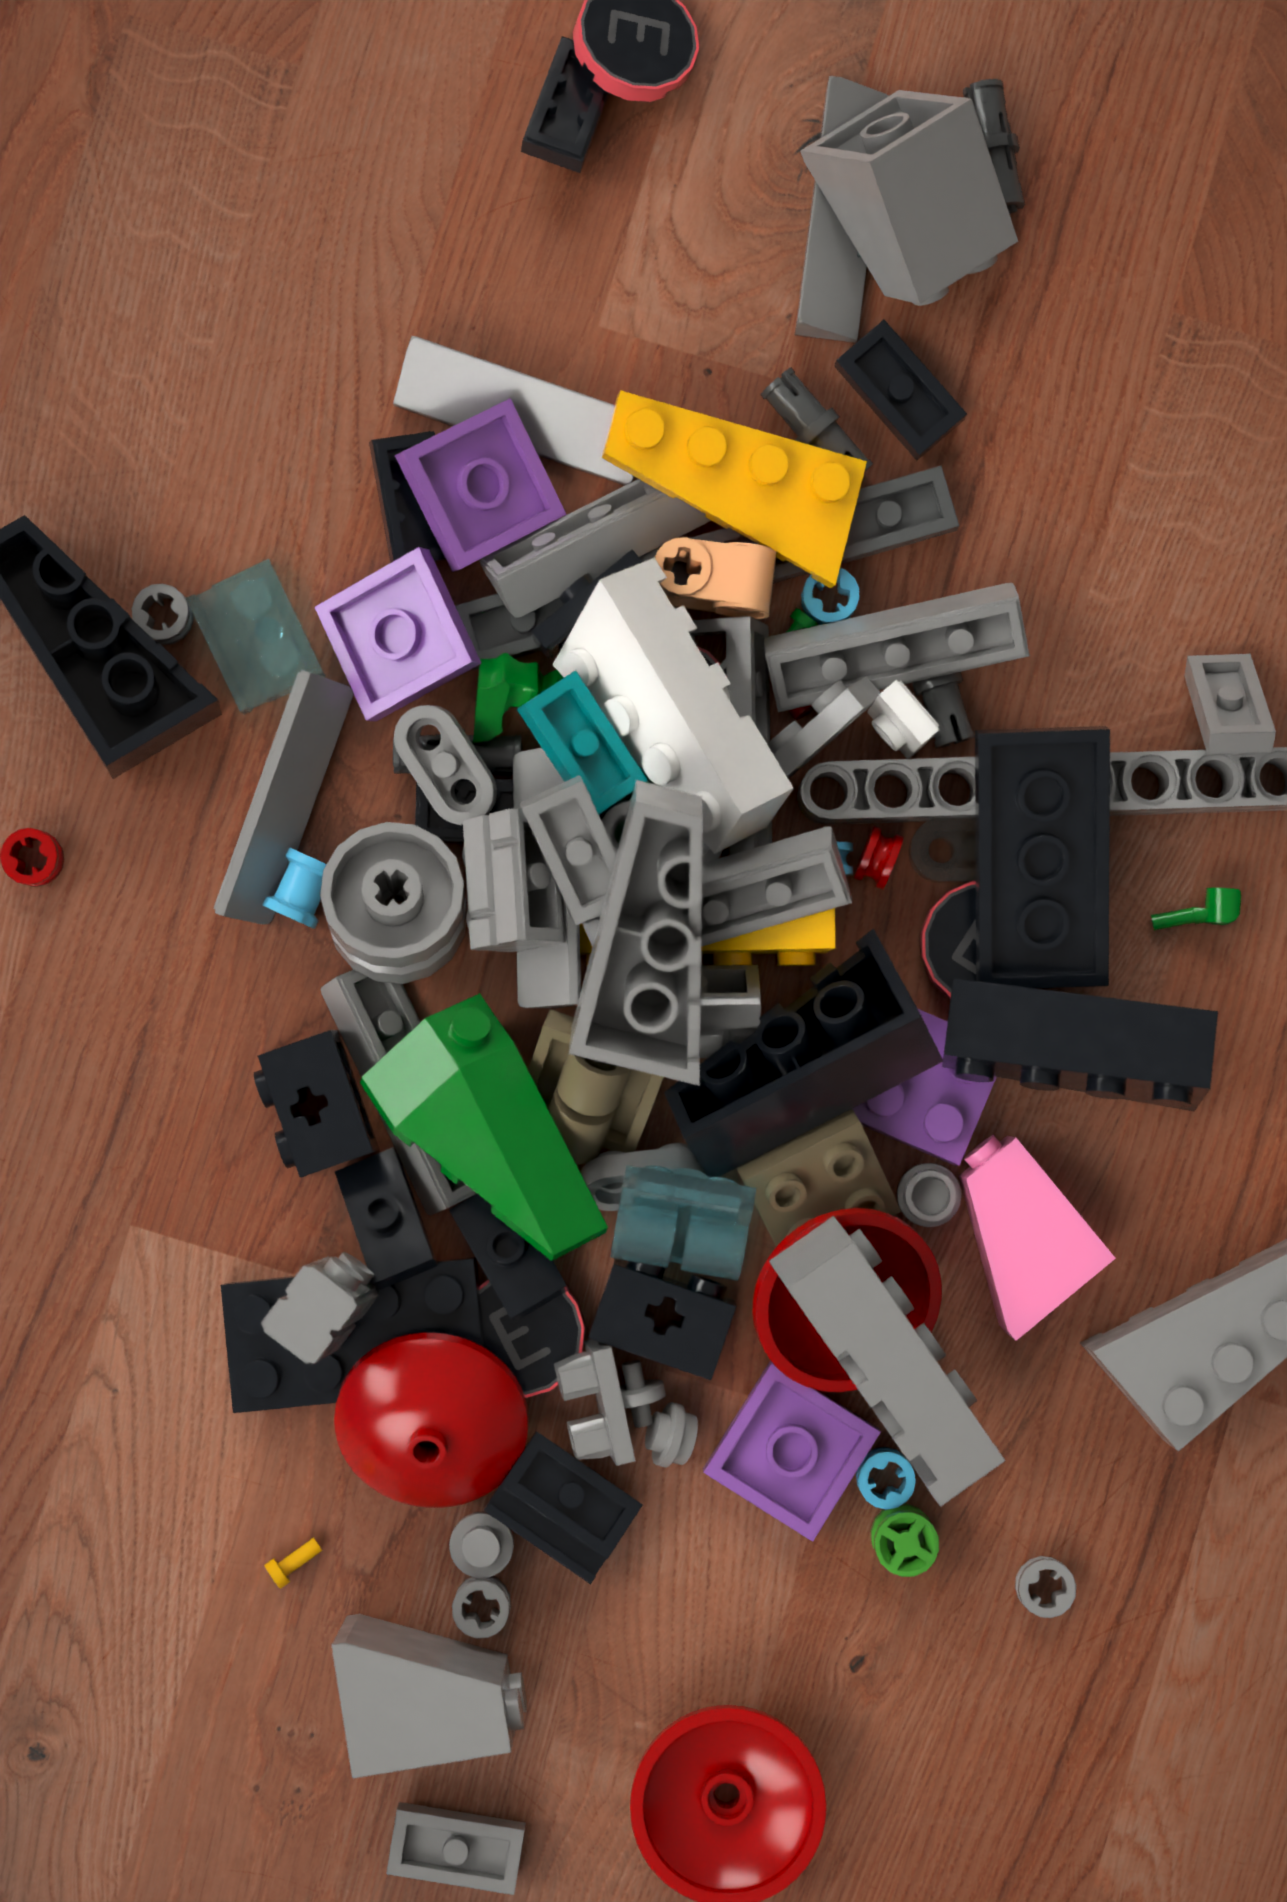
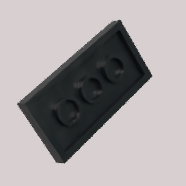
(1042, 856)
(272, 1377)

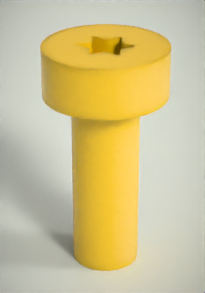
(280, 1571)

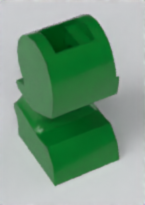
(504, 685)

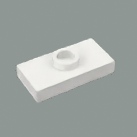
(902, 719)

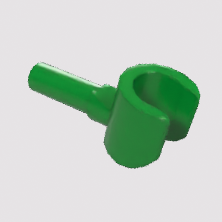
(1221, 908)

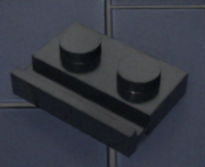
(563, 1507)

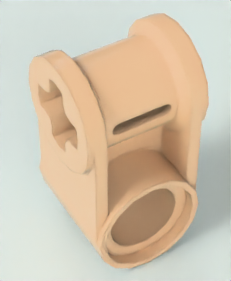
(724, 577)

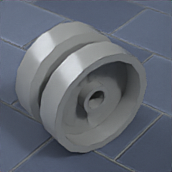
(360, 893)

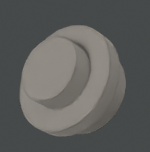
(929, 1194)
(671, 1435)
(481, 1545)

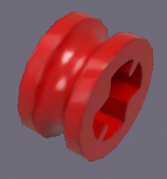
(878, 857)
(15, 866)

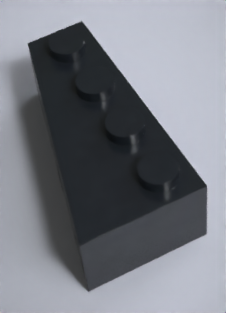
(102, 663)
(1081, 1043)
(806, 1062)

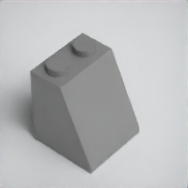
(915, 192)
(421, 1697)

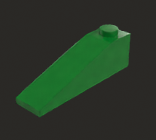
(477, 1112)

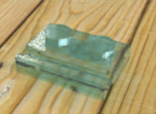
(254, 635)

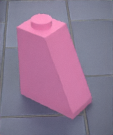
(1026, 1234)

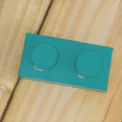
(582, 741)

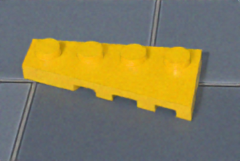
(742, 479)

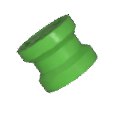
(914, 1547)

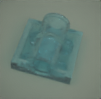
(683, 1221)

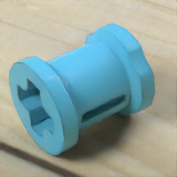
(299, 889)

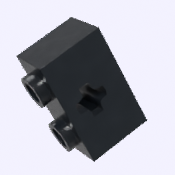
(344, 1125)
(685, 1345)

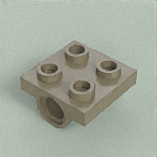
(587, 1098)
(817, 1175)

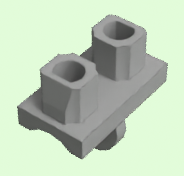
(596, 1374)

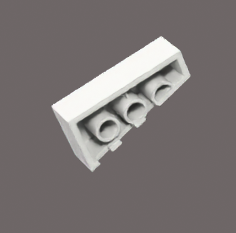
(673, 704)

